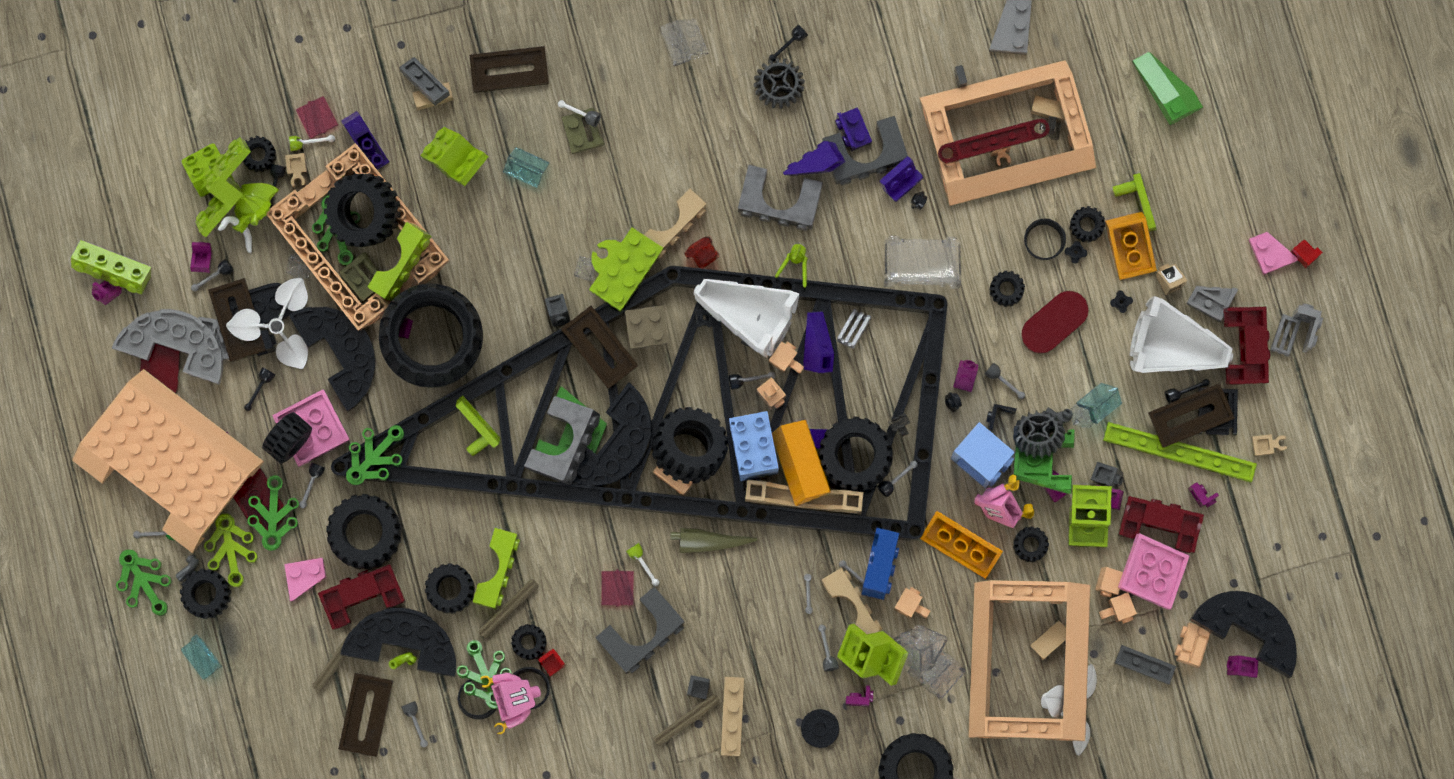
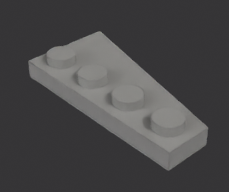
(1013, 28)

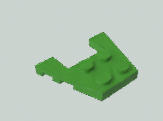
(567, 437)
(1039, 470)

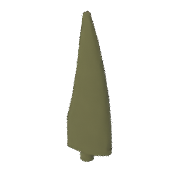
(698, 540)

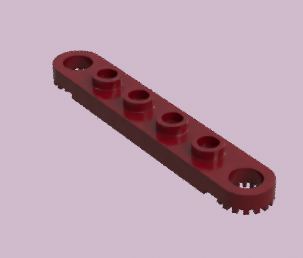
(993, 141)

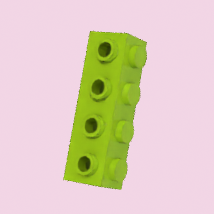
(110, 267)

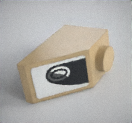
(1170, 278)

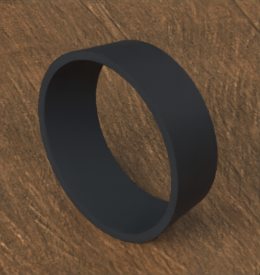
(1049, 222)
(535, 670)
(477, 717)

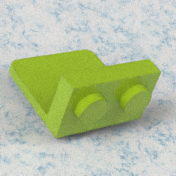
(198, 164)

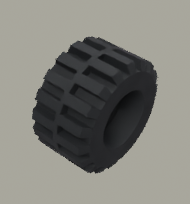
(287, 437)
(441, 573)
(193, 582)

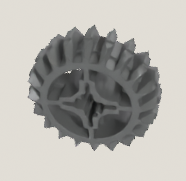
(771, 97)
(1038, 440)

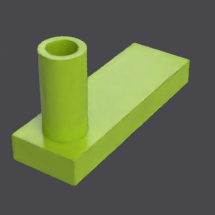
(1133, 186)
(488, 436)

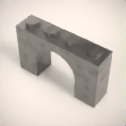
(799, 215)
(565, 466)

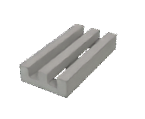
(860, 316)
(1280, 350)

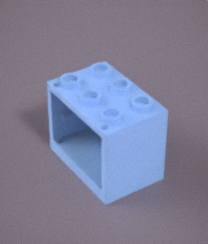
(753, 446)
(983, 456)

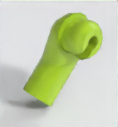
(401, 659)

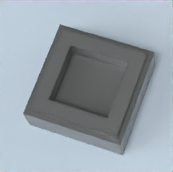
(960, 76)

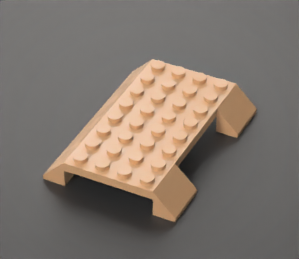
(168, 455)

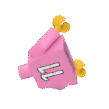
(1001, 505)
(513, 698)

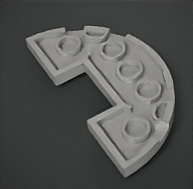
(176, 331)

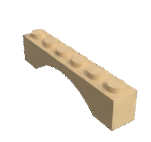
(780, 495)

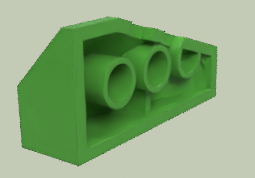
(1170, 92)

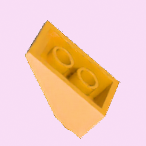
(1131, 245)

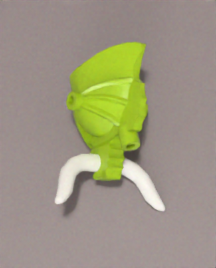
(250, 209)

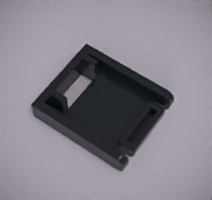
(1223, 429)

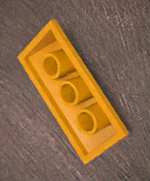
(800, 462)
(961, 544)

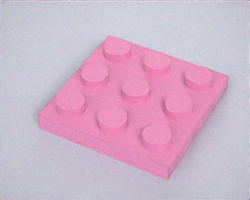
(326, 426)
(1153, 571)

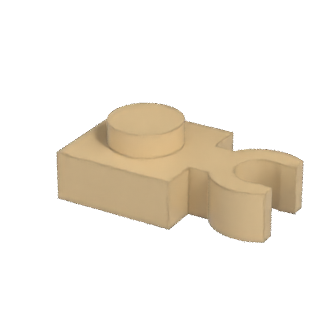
(296, 166)
(1265, 445)

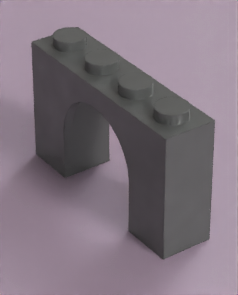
(892, 154)
(630, 656)

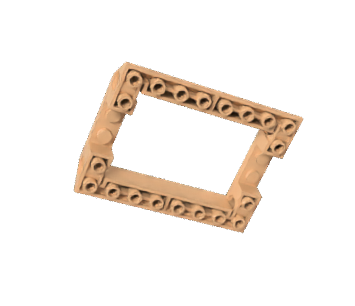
(966, 189)
(296, 203)
(1073, 724)

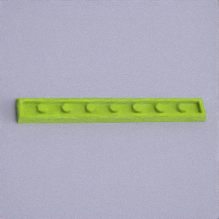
(1180, 452)

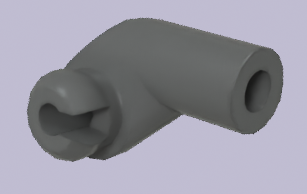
(1064, 416)
(192, 562)

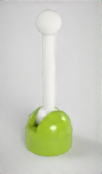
(296, 142)
(636, 553)

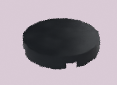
(820, 728)

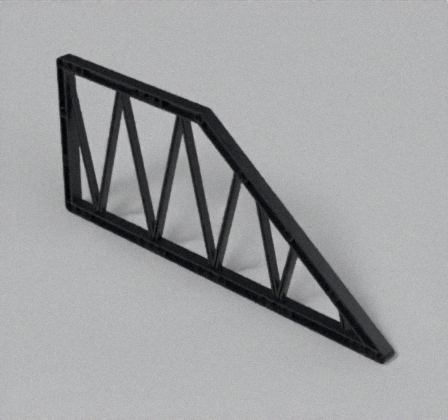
(822, 293)

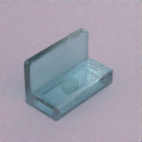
(525, 167)
(1100, 402)
(201, 657)

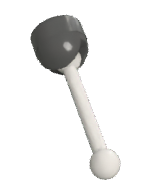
(591, 117)

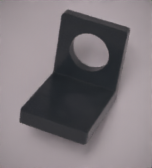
(992, 414)

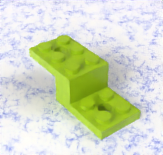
(224, 188)

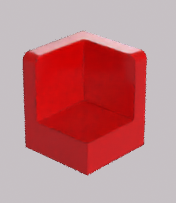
(1306, 253)
(552, 662)

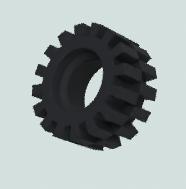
(269, 154)
(1087, 213)
(1007, 277)
(1039, 536)
(528, 630)

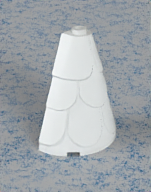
(741, 304)
(1174, 342)

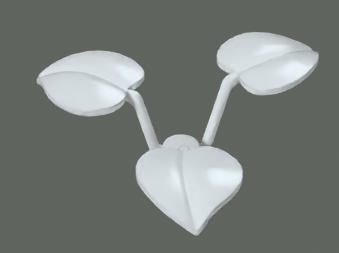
(246, 324)
(1054, 702)

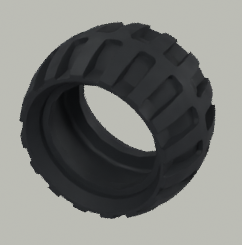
(424, 296)

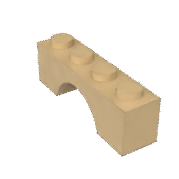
(690, 208)
(839, 585)
(732, 717)

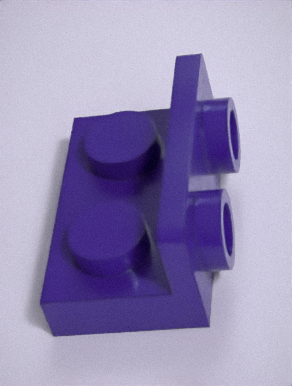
(853, 128)
(901, 179)

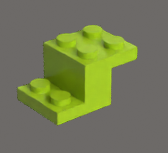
(454, 156)
(1089, 516)
(872, 654)

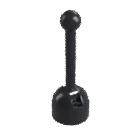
(798, 34)
(276, 172)
(265, 376)
(1174, 394)

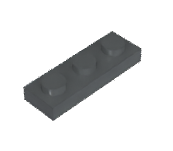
(424, 81)
(1145, 664)

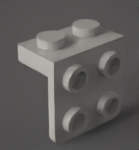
(1309, 315)

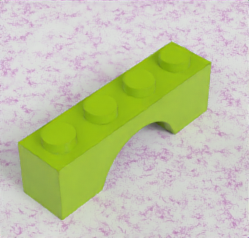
(412, 242)
(489, 593)

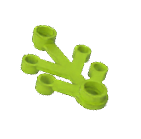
(229, 547)

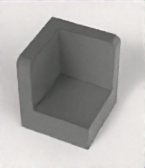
(698, 687)

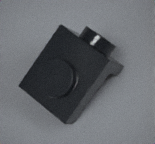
(269, 342)

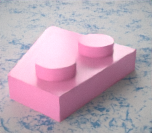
(1270, 253)
(303, 576)

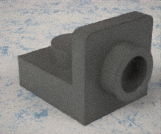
(557, 310)
(1107, 475)

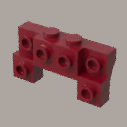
(1252, 345)
(1164, 518)
(358, 590)

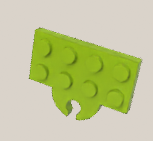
(623, 267)

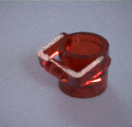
(702, 252)

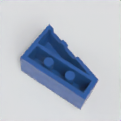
(880, 564)

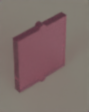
(317, 117)
(617, 588)

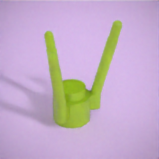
(796, 256)

